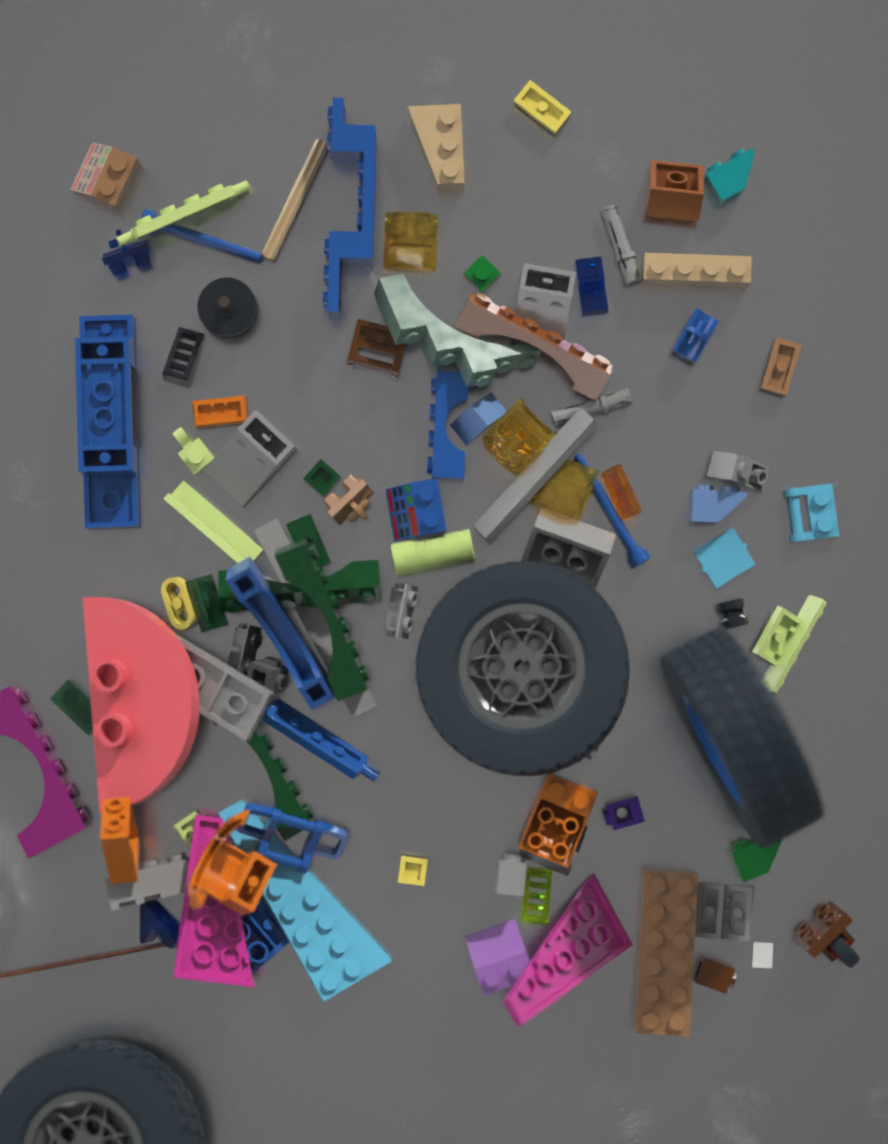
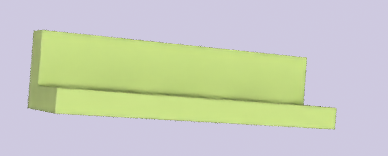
(213, 523)

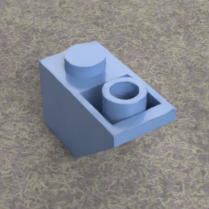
(711, 506)

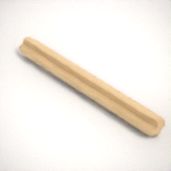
(295, 200)

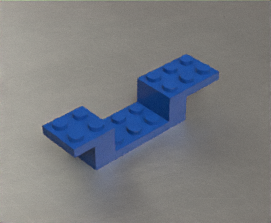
(350, 248)
(105, 421)

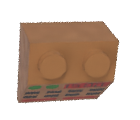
(106, 176)

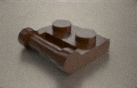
(377, 339)

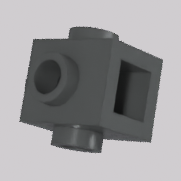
(269, 674)

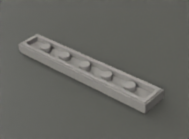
(535, 475)

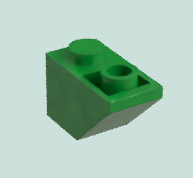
(751, 859)

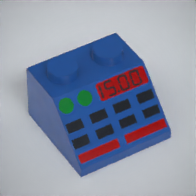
(416, 510)

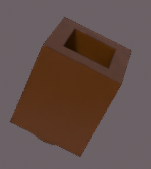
(715, 974)

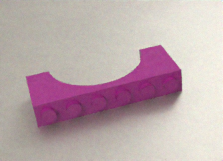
(59, 813)

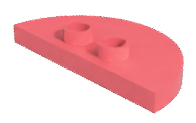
(140, 699)

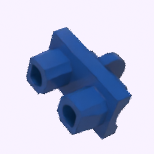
(695, 335)

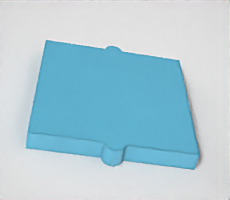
(724, 557)

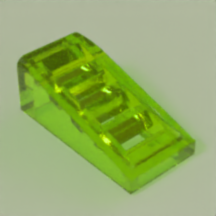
(532, 919)

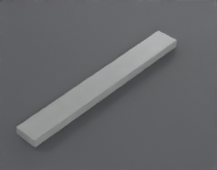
(272, 538)

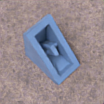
(478, 418)

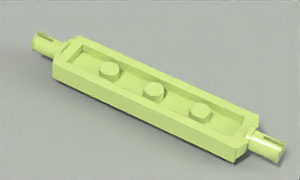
(171, 214)

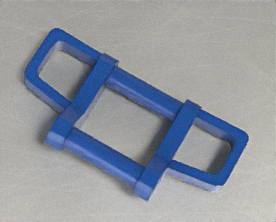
(310, 846)

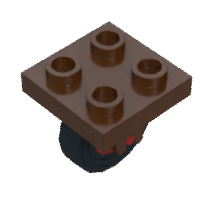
(828, 935)

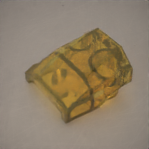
(410, 240)
(517, 438)
(567, 490)

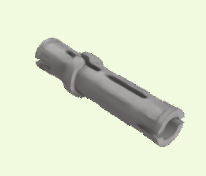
(621, 245)
(602, 405)

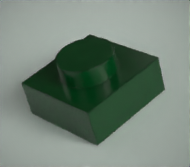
(322, 477)

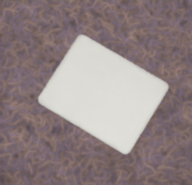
(762, 955)

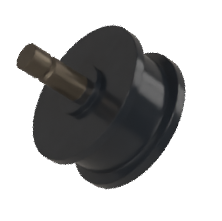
(227, 308)

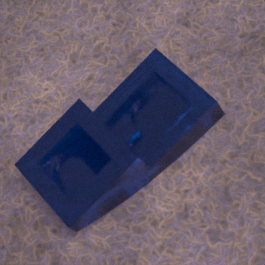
(591, 286)

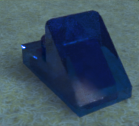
(157, 922)

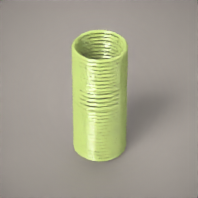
(432, 552)

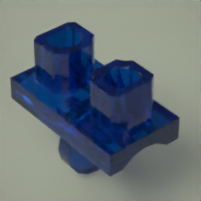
(115, 258)

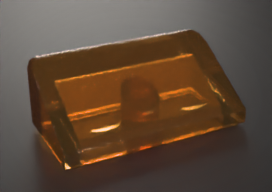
(621, 492)

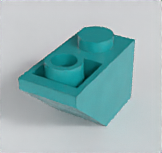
(730, 178)

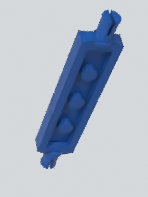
(318, 740)

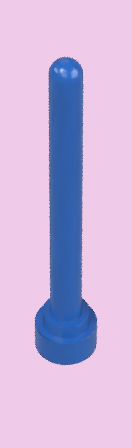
(207, 239)
(636, 553)

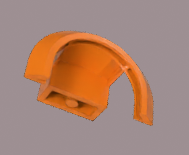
(229, 873)

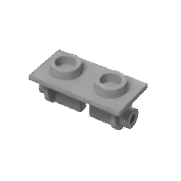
(401, 623)

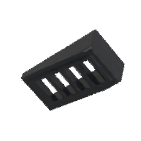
(188, 370)

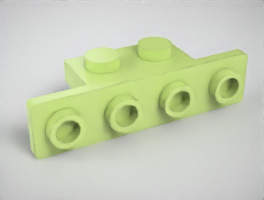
(785, 638)

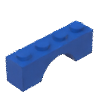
(447, 459)

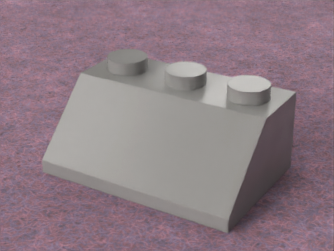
(569, 545)

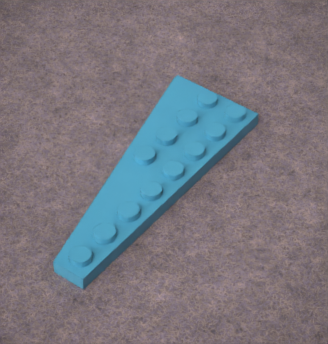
(319, 929)

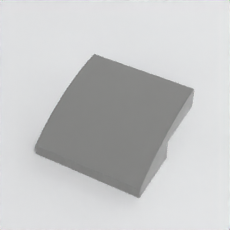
(724, 911)

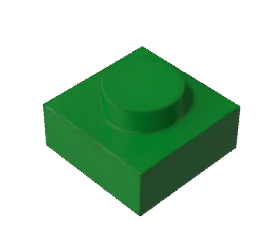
(482, 273)

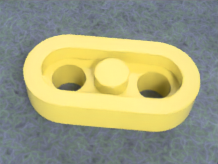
(177, 604)

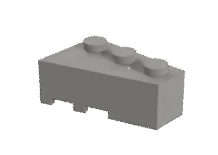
(153, 882)

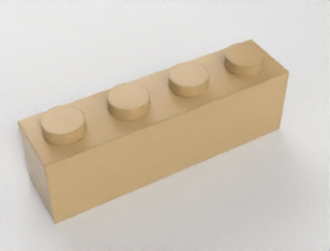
(696, 270)

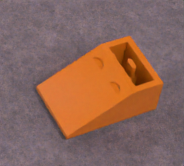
(557, 819)

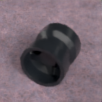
(733, 613)

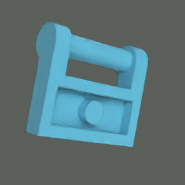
(820, 510)

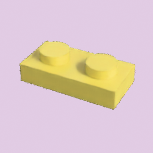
(542, 107)

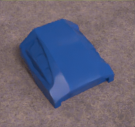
(262, 935)

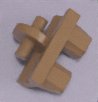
(351, 503)

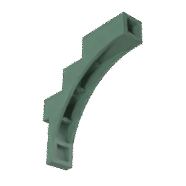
(443, 345)

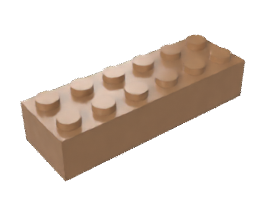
(665, 952)

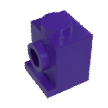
(633, 816)

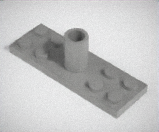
(227, 694)

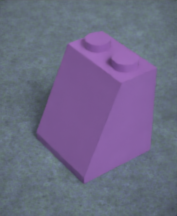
(498, 956)

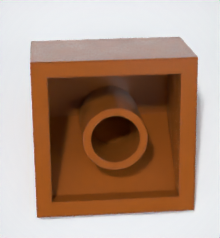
(675, 190)

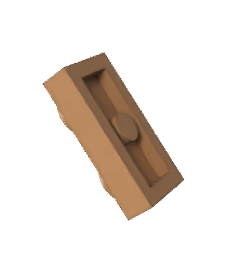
(780, 367)

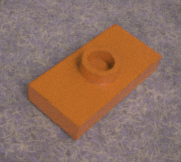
(219, 411)

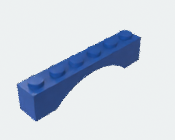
(264, 605)

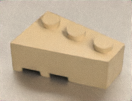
(441, 141)

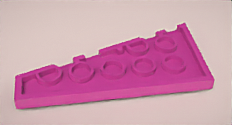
(210, 937)
(576, 948)

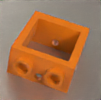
(120, 840)

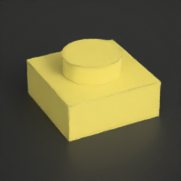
(412, 870)

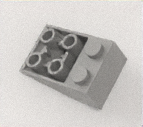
(545, 298)
(249, 458)

